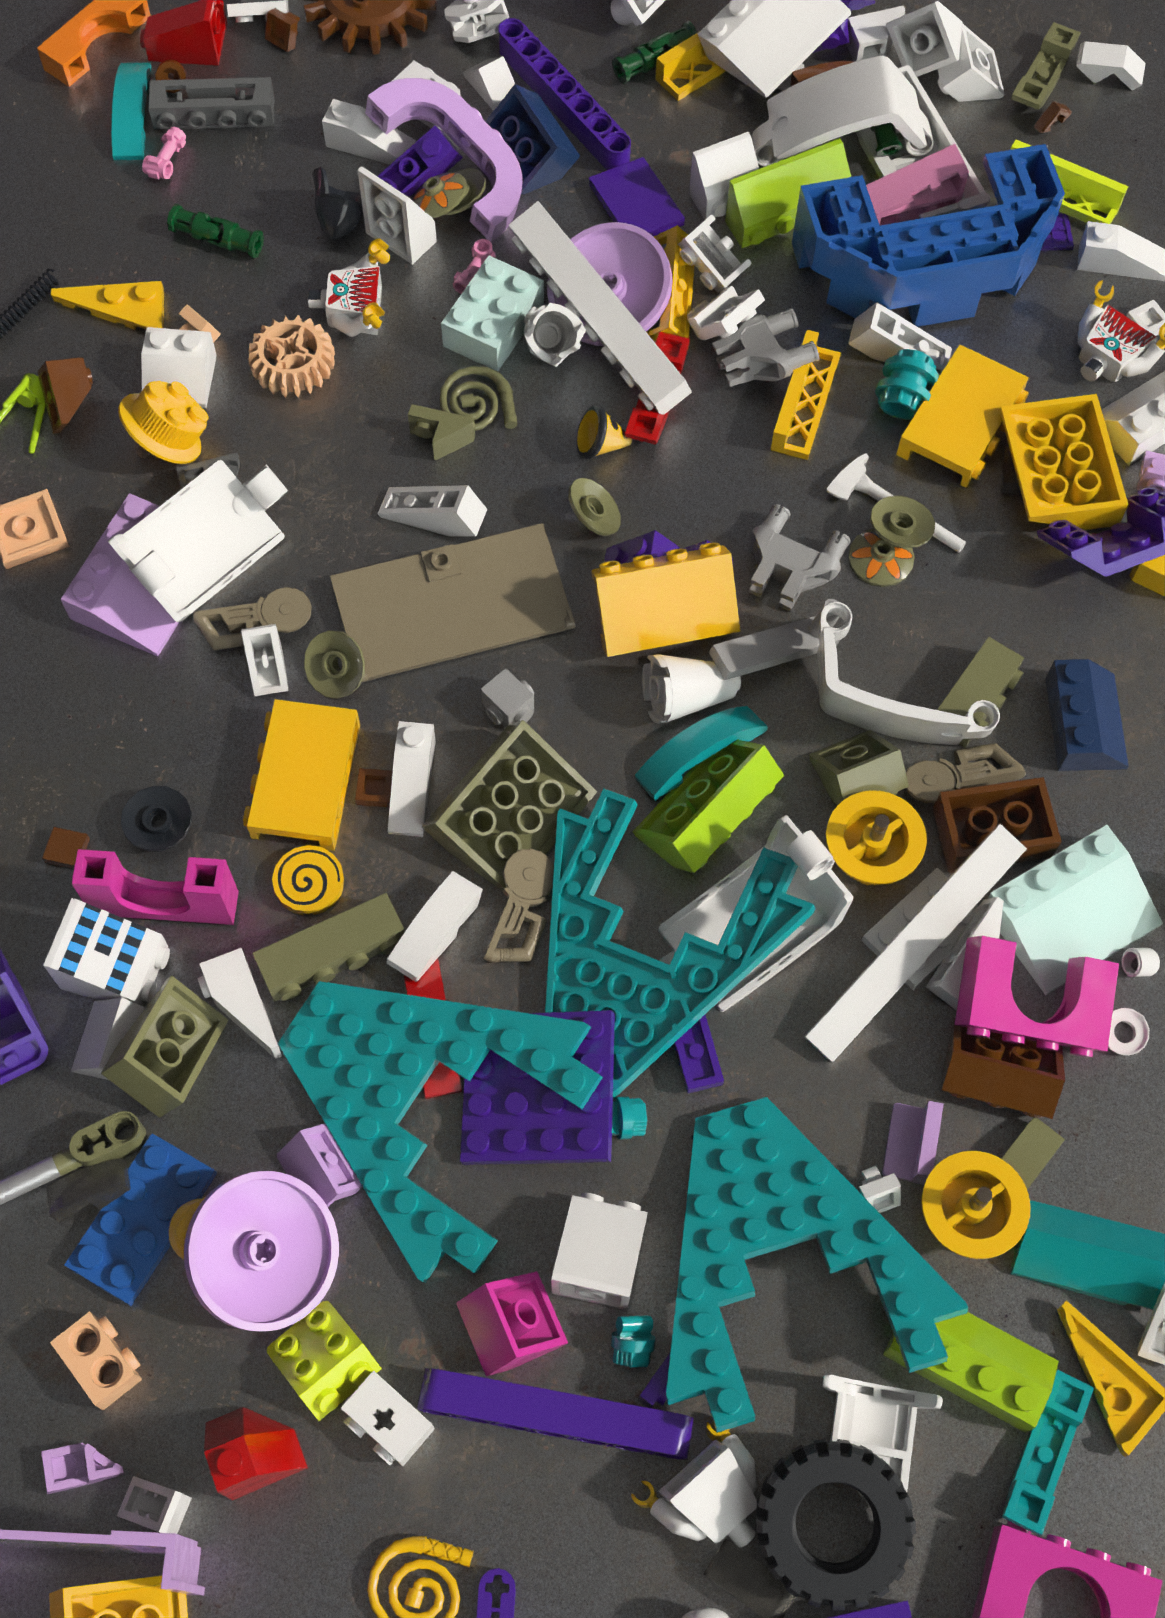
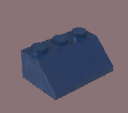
(534, 138)
(1085, 716)

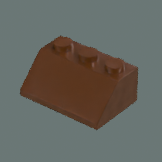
(1003, 1072)

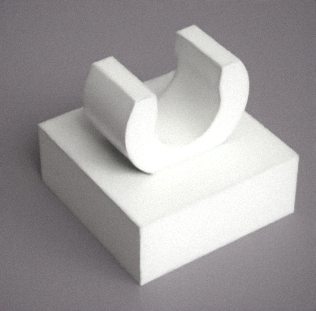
(880, 1191)

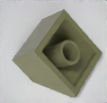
(860, 765)

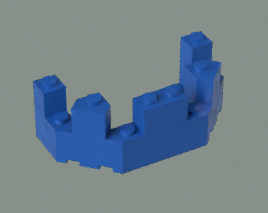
(930, 262)

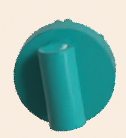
(628, 1117)
(633, 1341)

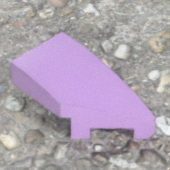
(76, 1467)

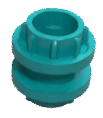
(906, 384)

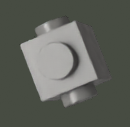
(507, 699)

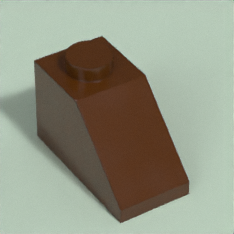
(64, 388)

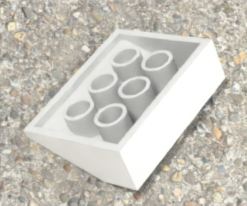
(769, 38)

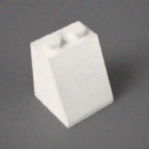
(599, 1251)

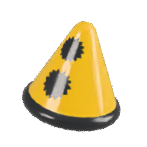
(599, 434)

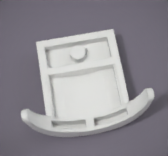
(878, 1419)

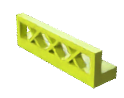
(1087, 189)

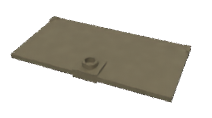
(453, 601)

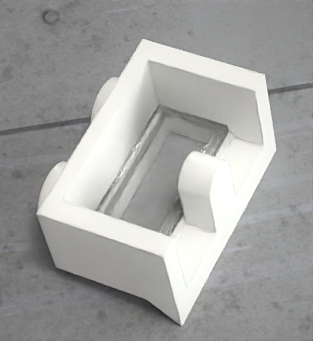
(711, 256)

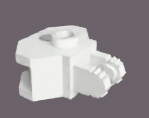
(475, 18)

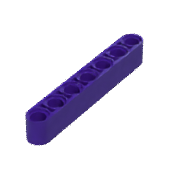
(563, 94)
(555, 1413)

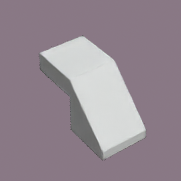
(1103, 59)

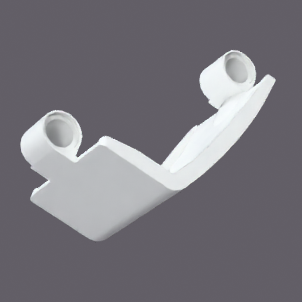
(839, 104)
(202, 537)
(884, 714)
(812, 882)

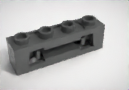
(212, 103)

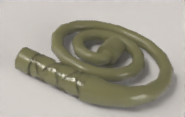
(468, 400)

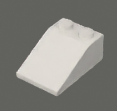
(395, 218)

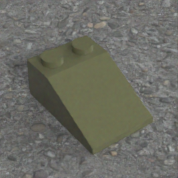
(165, 1048)

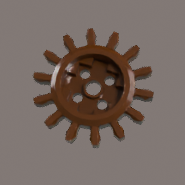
(368, 19)

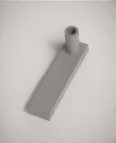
(770, 646)

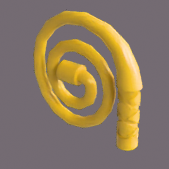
(414, 1596)

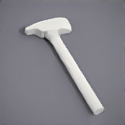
(854, 478)

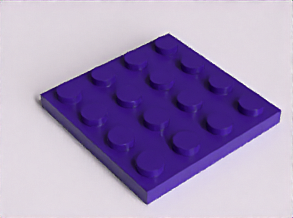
(524, 1122)

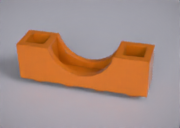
(65, 51)

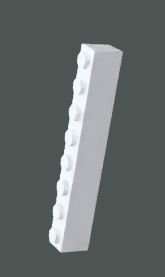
(600, 309)

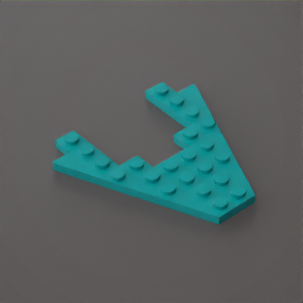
(650, 998)
(366, 1062)
(762, 1190)

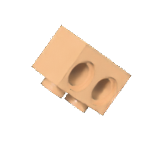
(89, 1366)

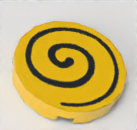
(308, 880)

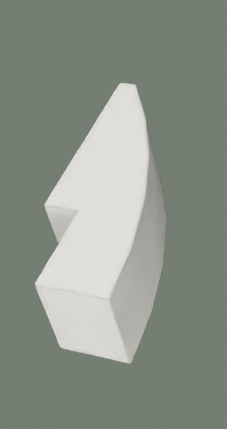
(435, 926)

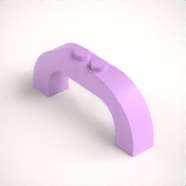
(440, 105)

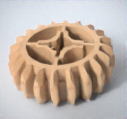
(295, 366)

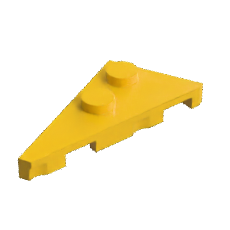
(125, 303)

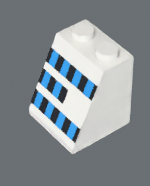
(105, 955)

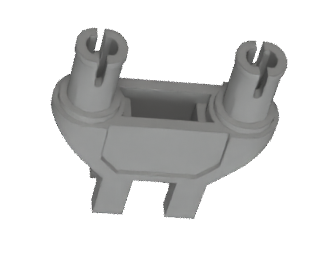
(758, 352)
(790, 561)

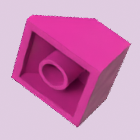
(511, 1322)

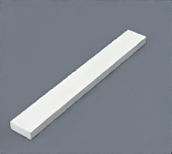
(915, 943)

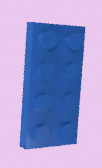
(134, 1229)

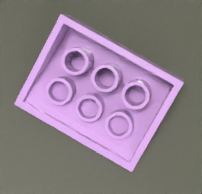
(111, 597)

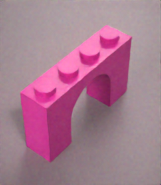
(203, 896)
(989, 1006)
(1020, 1558)

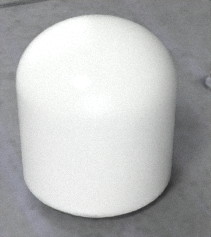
(1147, 962)

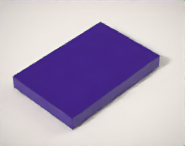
(636, 197)

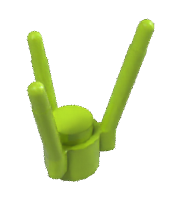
(27, 394)

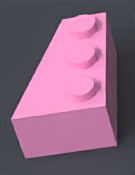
(920, 187)

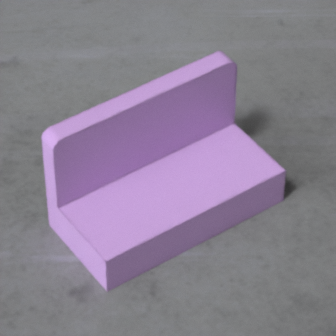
(912, 1141)
(319, 1163)

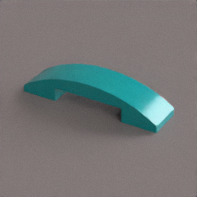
(129, 110)
(695, 744)
(1045, 1453)

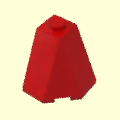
(186, 33)
(250, 1452)

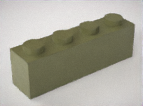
(329, 948)

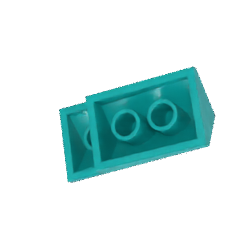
(1091, 1256)

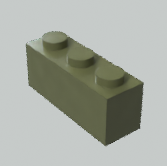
(986, 679)

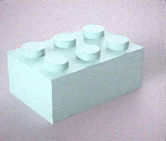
(491, 313)

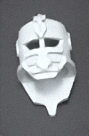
(552, 332)

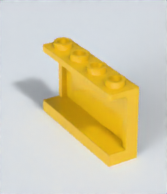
(964, 414)
(666, 599)
(303, 772)

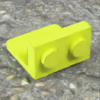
(322, 1359)

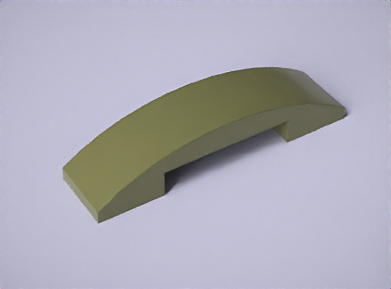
(1047, 67)

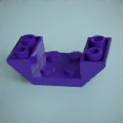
(1120, 546)

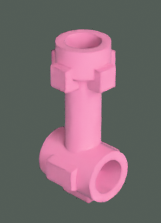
(160, 166)
(480, 252)

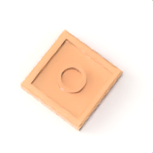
(29, 529)

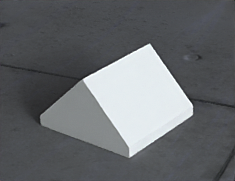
(926, 38)
(104, 1030)

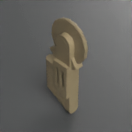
(284, 607)
(930, 778)
(528, 880)

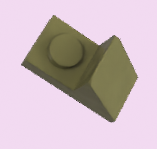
(447, 429)

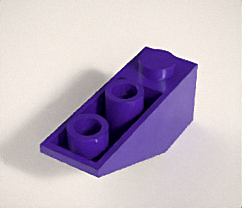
(424, 159)

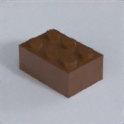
(1020, 806)

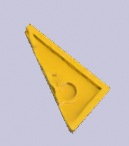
(1122, 1388)

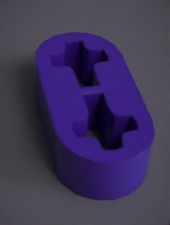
(485, 1599)

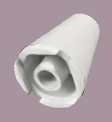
(683, 686)

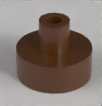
(173, 67)

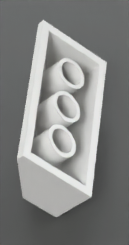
(1137, 420)

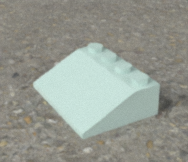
(1076, 906)

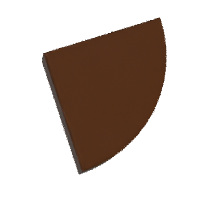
(1053, 113)

